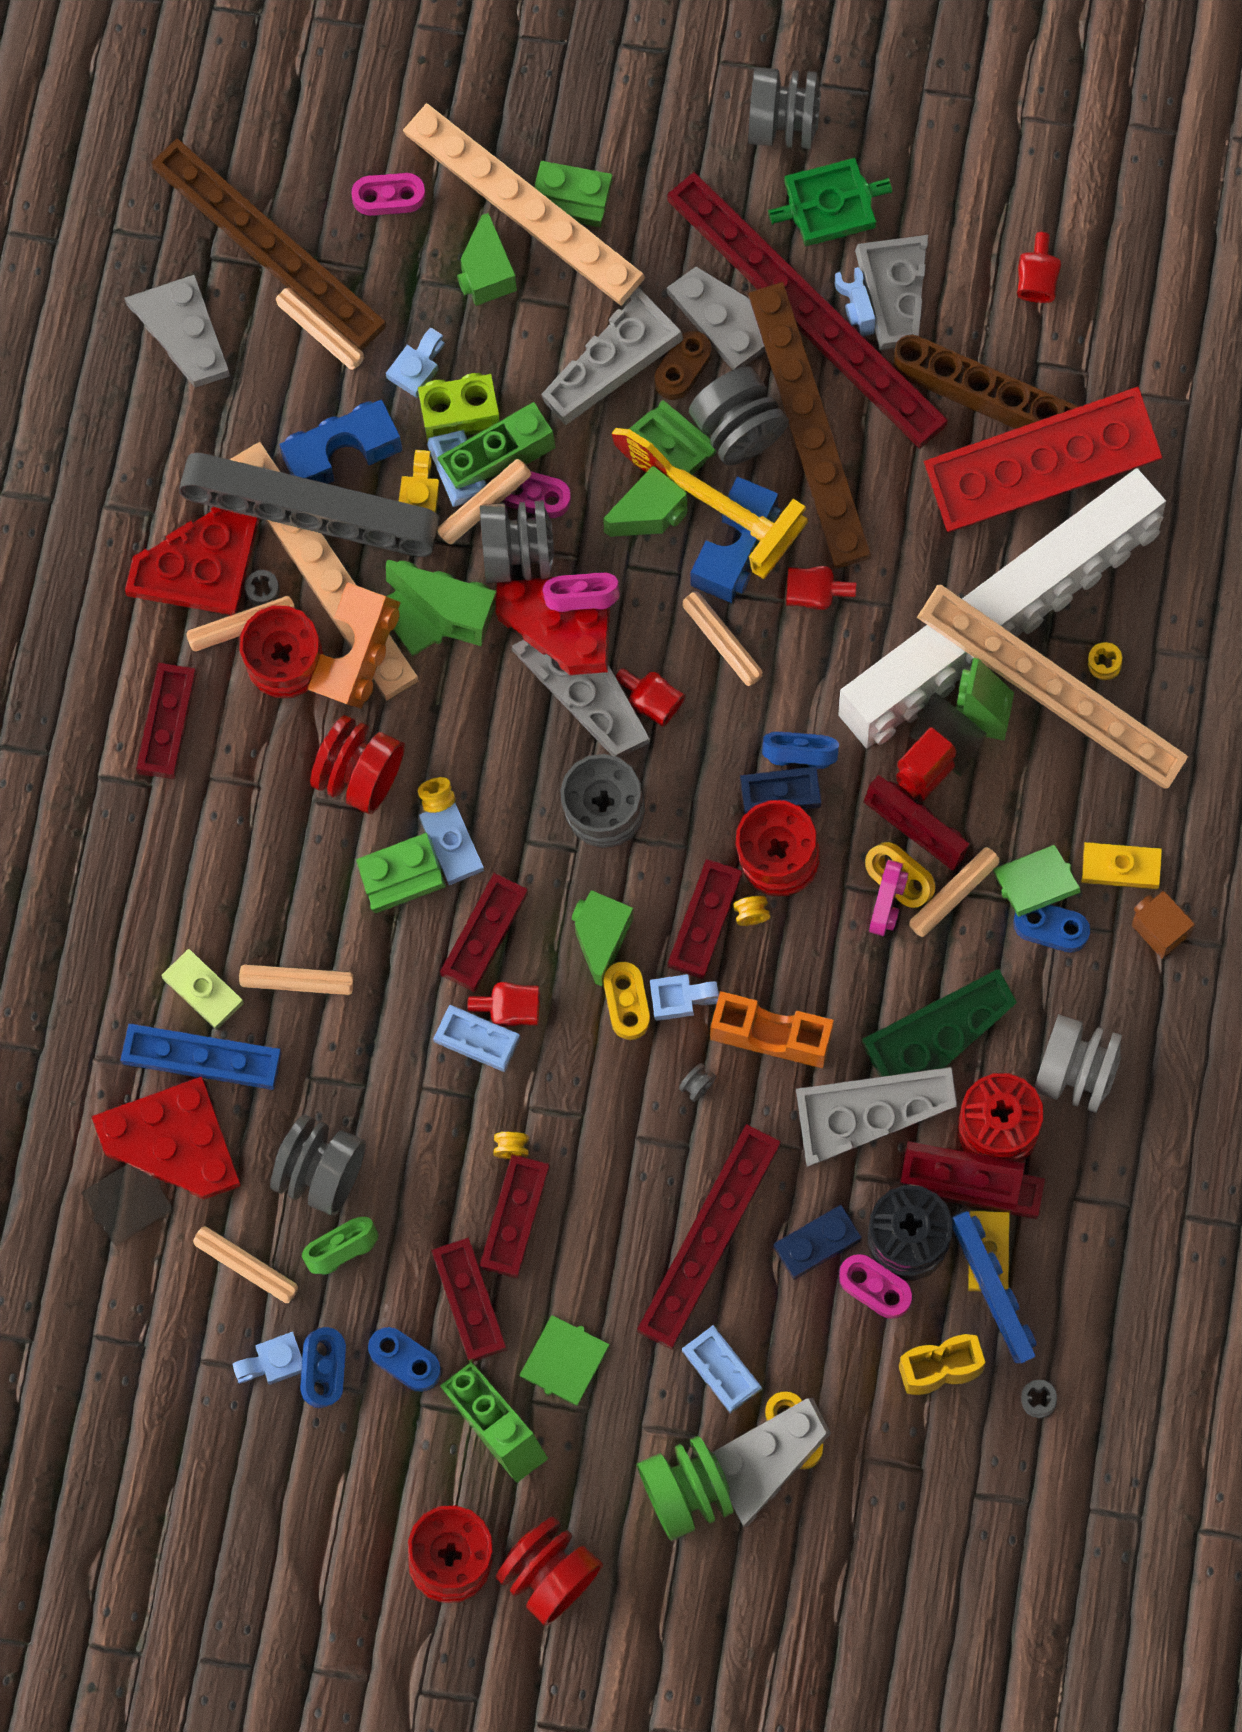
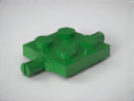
(830, 202)

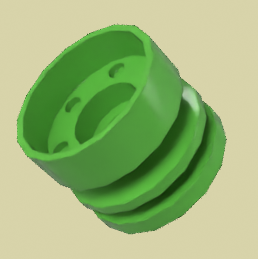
(685, 1488)

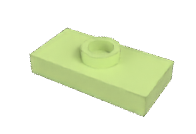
(202, 989)

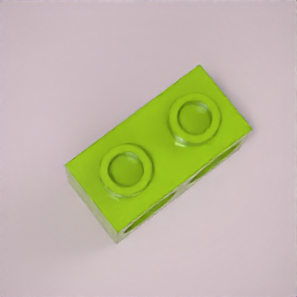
(460, 413)

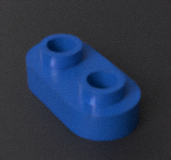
(800, 748)
(1051, 931)
(403, 1358)
(323, 1369)

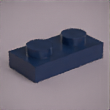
(793, 785)
(817, 1242)

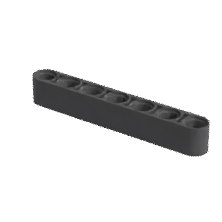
(309, 504)

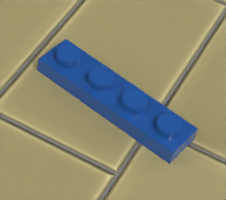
(201, 1056)
(1000, 1301)

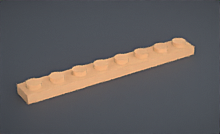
(524, 204)
(328, 580)
(1052, 686)

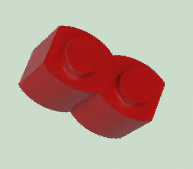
(925, 765)

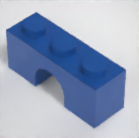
(366, 429)
(724, 568)

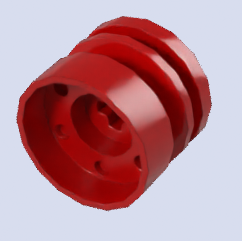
(277, 631)
(350, 761)
(775, 827)
(984, 1133)
(444, 1531)
(548, 1570)

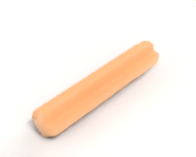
(320, 328)
(492, 493)
(227, 627)
(722, 638)
(954, 892)
(296, 979)
(245, 1264)

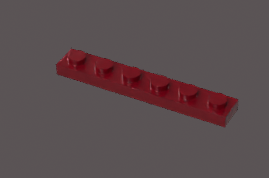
(709, 1237)

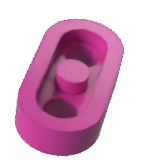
(388, 191)
(541, 488)
(581, 591)
(884, 913)
(876, 1286)

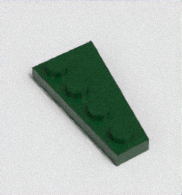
(941, 1029)

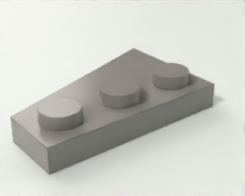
(894, 282)
(720, 315)
(183, 327)
(769, 1455)

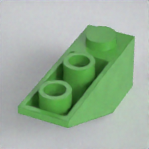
(519, 436)
(451, 605)
(985, 700)
(494, 1422)

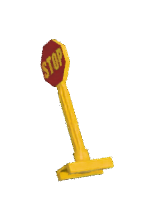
(773, 537)

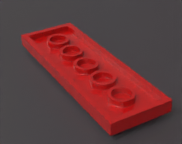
(1043, 459)

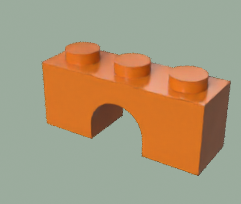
(351, 676)
(748, 1026)

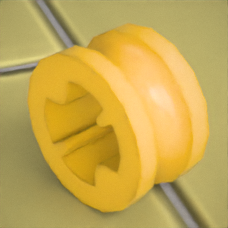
(1100, 671)
(436, 794)
(751, 910)
(511, 1143)

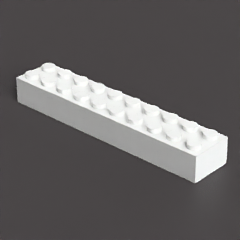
(1013, 598)

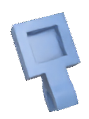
(859, 309)
(415, 367)
(675, 996)
(276, 1359)

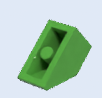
(485, 265)
(647, 507)
(601, 929)

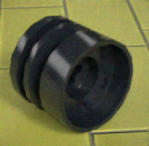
(890, 1243)

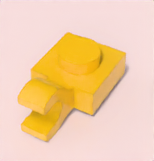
(420, 489)

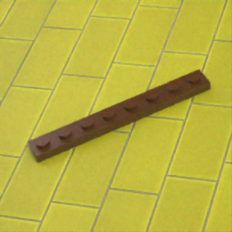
(268, 244)
(809, 425)

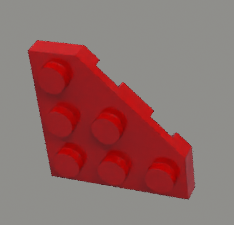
(197, 564)
(571, 638)
(172, 1139)

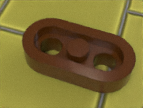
(683, 363)

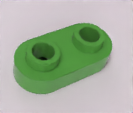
(340, 1245)

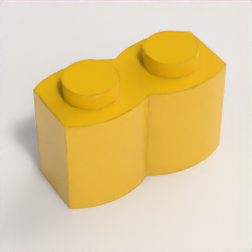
(931, 1366)

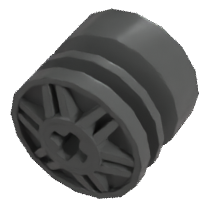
(783, 108)
(738, 415)
(515, 541)
(597, 780)
(311, 1162)

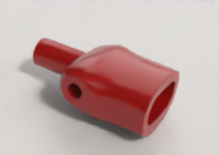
(1038, 272)
(815, 587)
(652, 696)
(509, 1004)

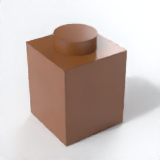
(1162, 923)

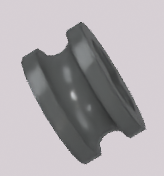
(259, 576)
(697, 1082)
(1038, 1386)

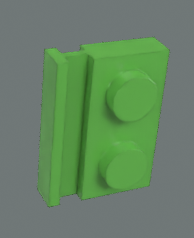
(575, 190)
(675, 438)
(401, 872)

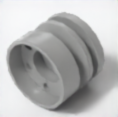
(1078, 1063)

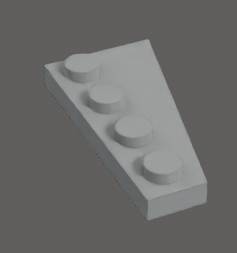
(621, 351)
(592, 699)
(861, 1111)

